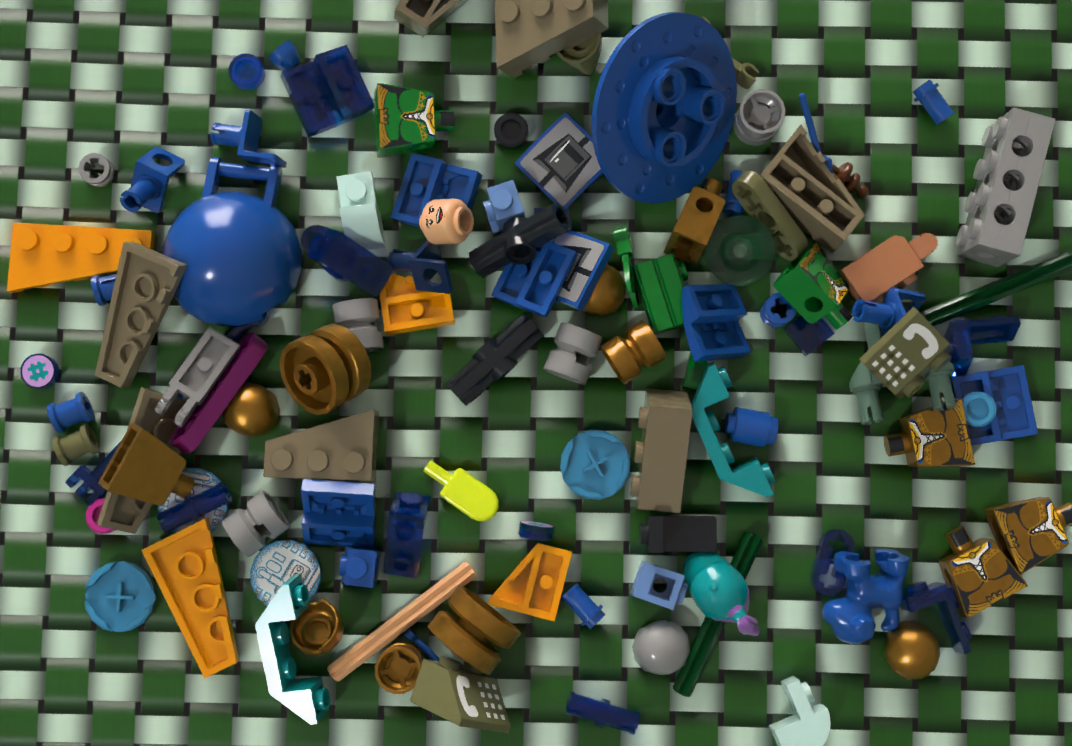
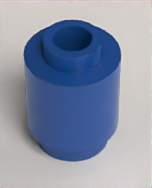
(751, 427)

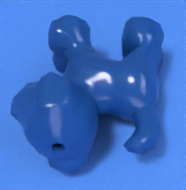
(852, 615)

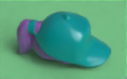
(719, 590)

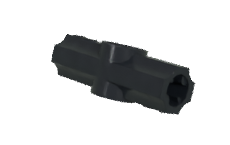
(520, 240)
(495, 359)

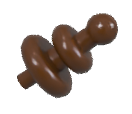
(850, 181)

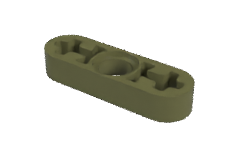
(759, 200)

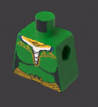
(407, 120)
(814, 287)

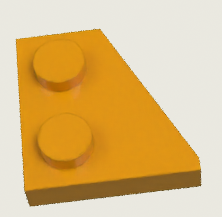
(413, 310)
(535, 583)

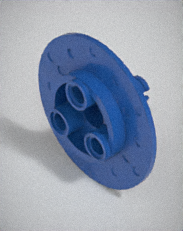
(664, 107)

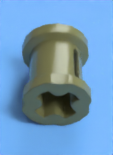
(75, 445)

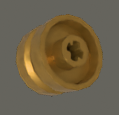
(325, 368)
(470, 635)

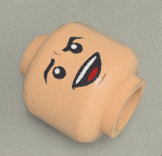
(446, 221)

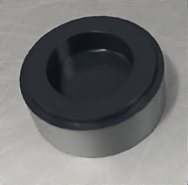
(511, 131)

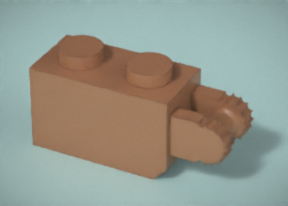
(886, 266)

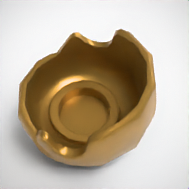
(607, 294)
(252, 411)
(317, 628)
(912, 650)

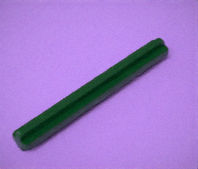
(998, 289)
(710, 628)

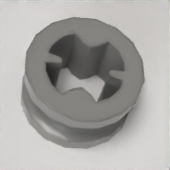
(89, 161)

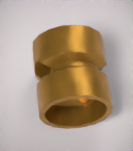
(635, 350)
(399, 667)

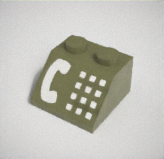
(907, 354)
(460, 695)

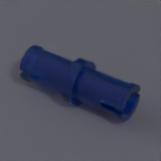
(194, 507)
(602, 713)

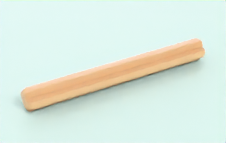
(401, 622)

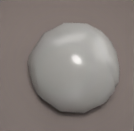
(661, 647)

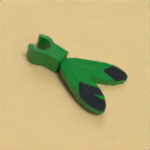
(625, 251)

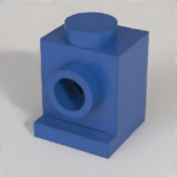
(360, 566)

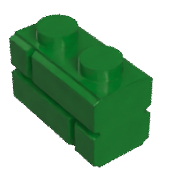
(661, 291)

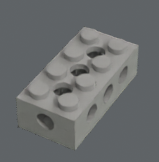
(1005, 187)

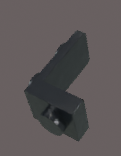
(679, 534)

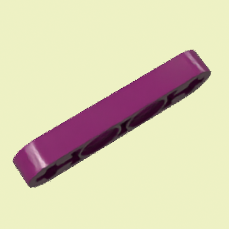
(198, 425)

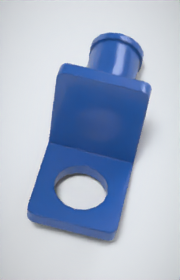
(246, 139)
(150, 181)
(889, 311)

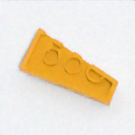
(63, 253)
(195, 593)

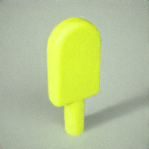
(465, 492)

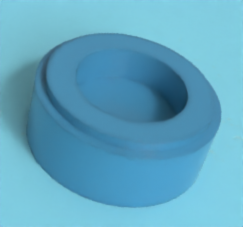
(979, 409)

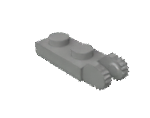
(198, 374)

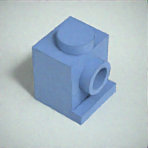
(502, 205)
(644, 581)

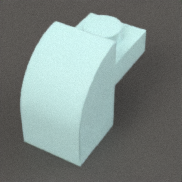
(360, 210)
(808, 725)

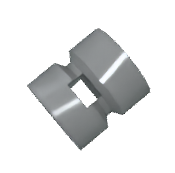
(759, 117)
(360, 318)
(573, 353)
(252, 526)

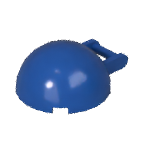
(236, 249)

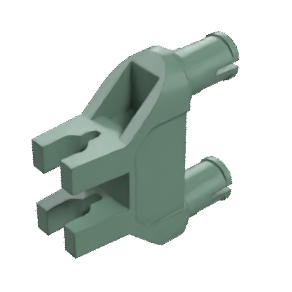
(867, 385)

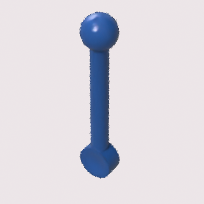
(412, 636)

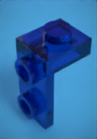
(350, 260)
(970, 332)
(405, 534)
(922, 595)

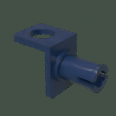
(424, 266)

